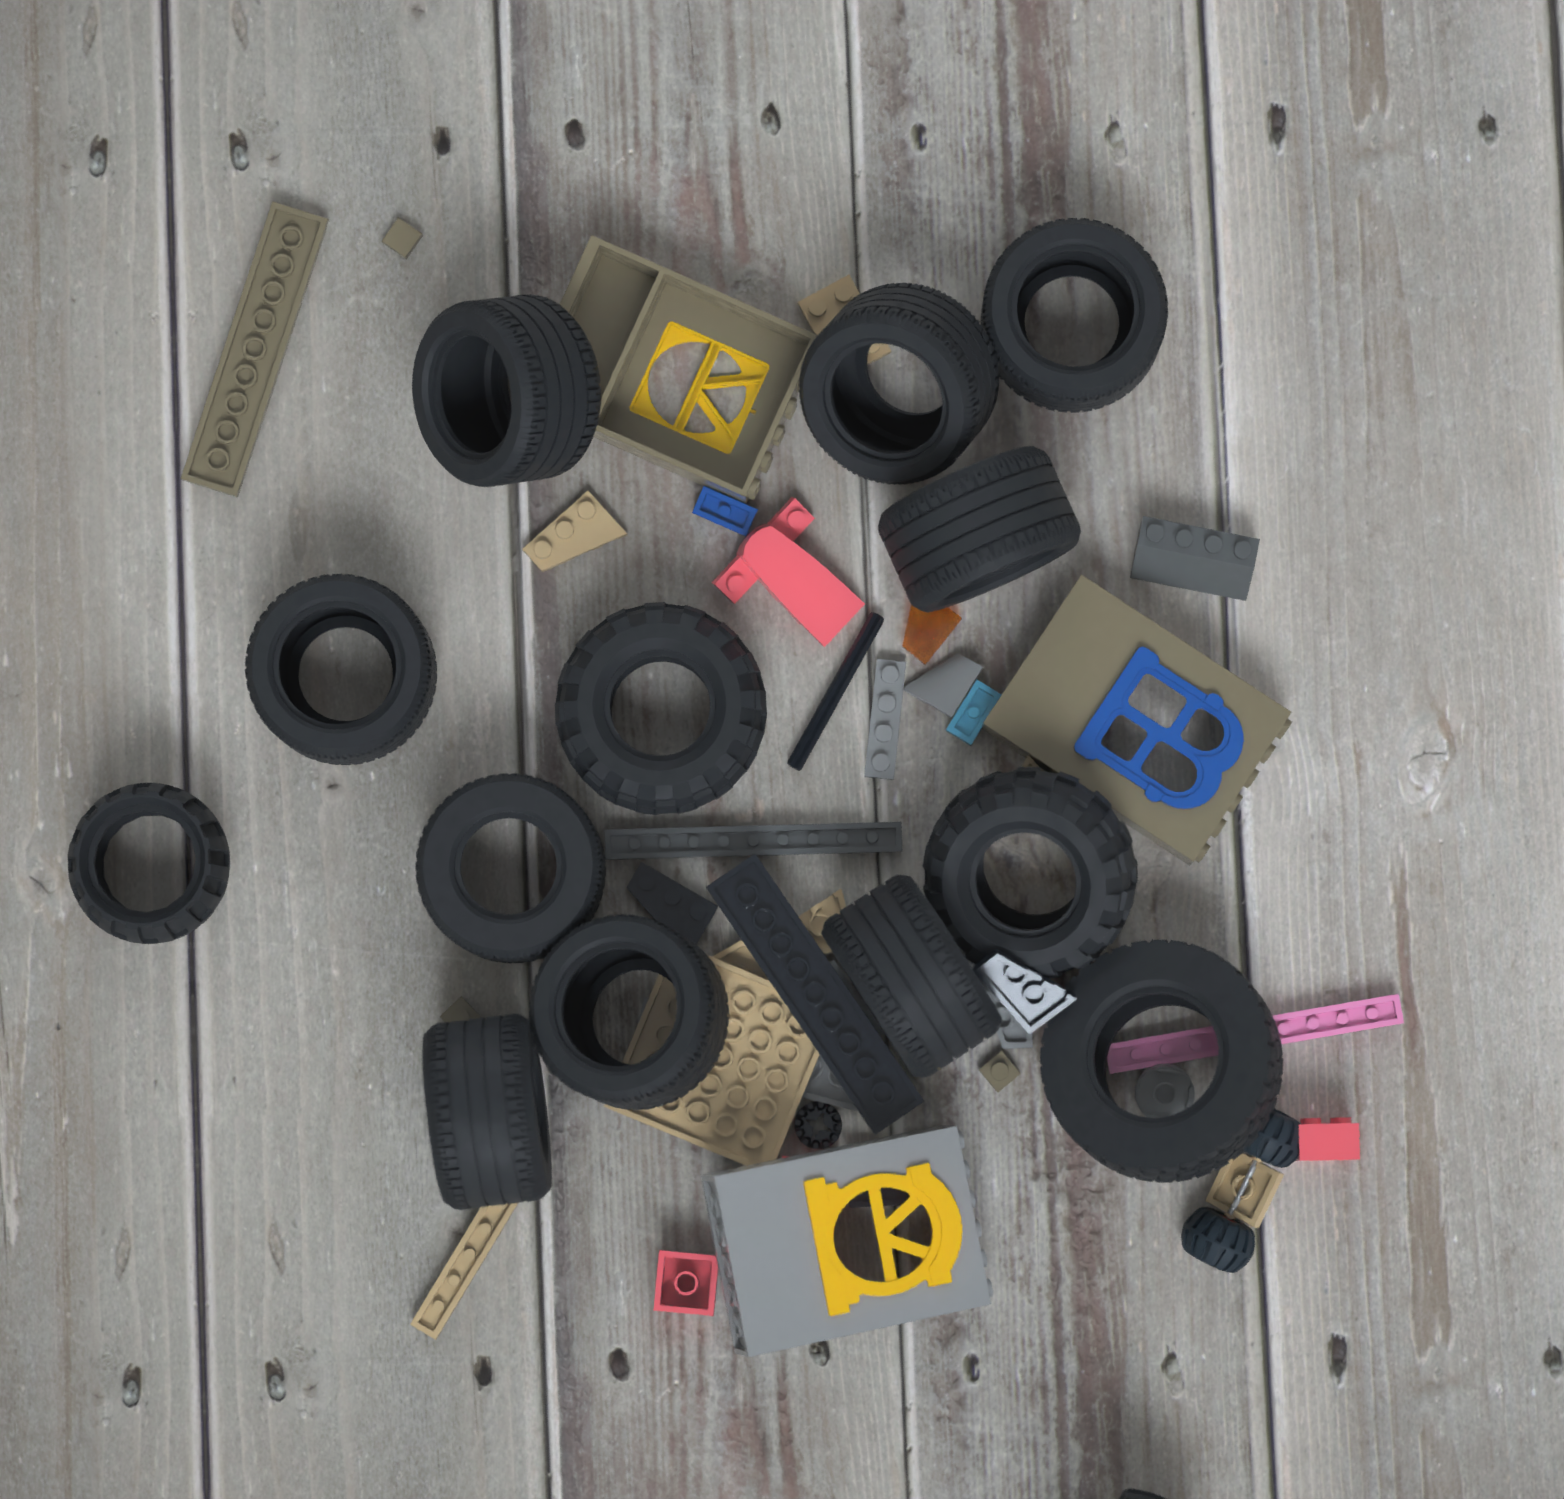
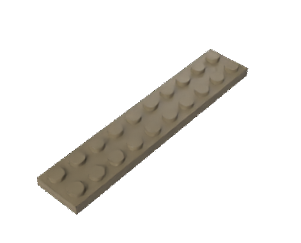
(254, 349)

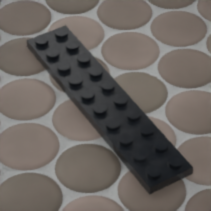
(815, 994)

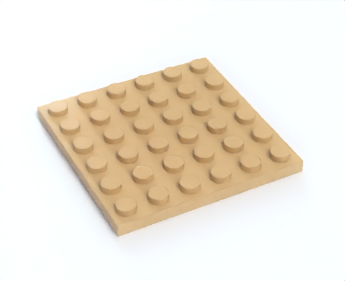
(755, 1084)

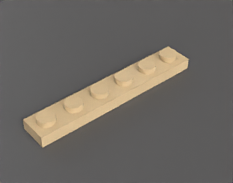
(461, 1268)

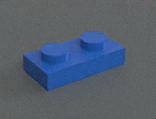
(725, 511)

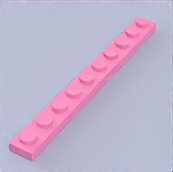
(1291, 1026)

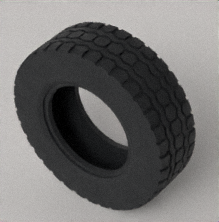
(1227, 1112)

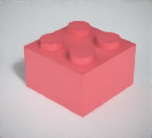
(1328, 1141)
(686, 1283)

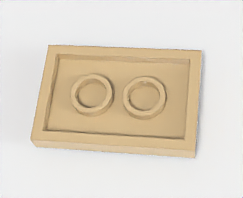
(826, 304)

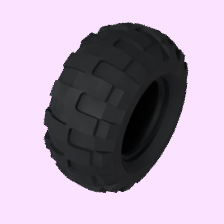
(675, 780)
(1044, 806)

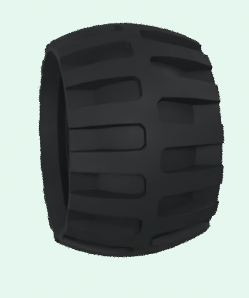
(91, 842)

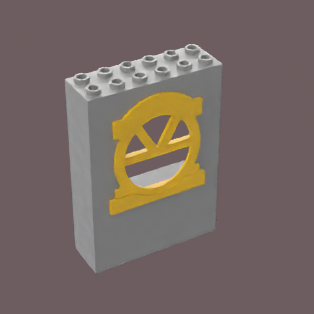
(779, 1253)

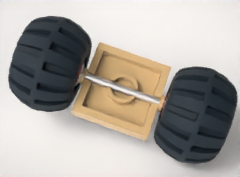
(1244, 1192)

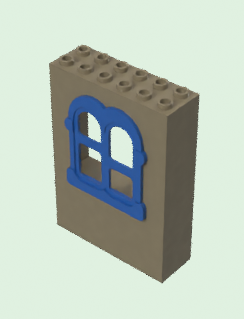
(1083, 680)

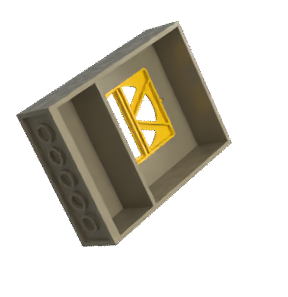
(641, 310)

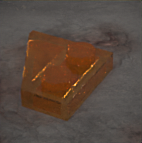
(928, 631)

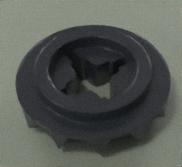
(805, 1131)

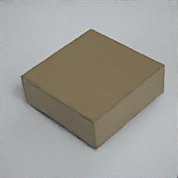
(402, 238)

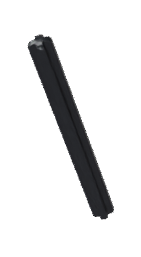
(835, 691)

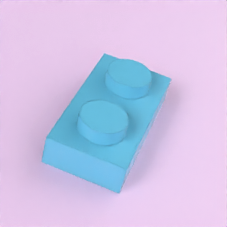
(973, 712)

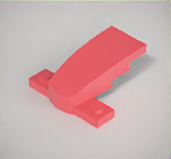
(790, 575)

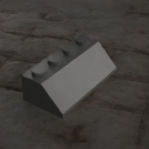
(1194, 558)

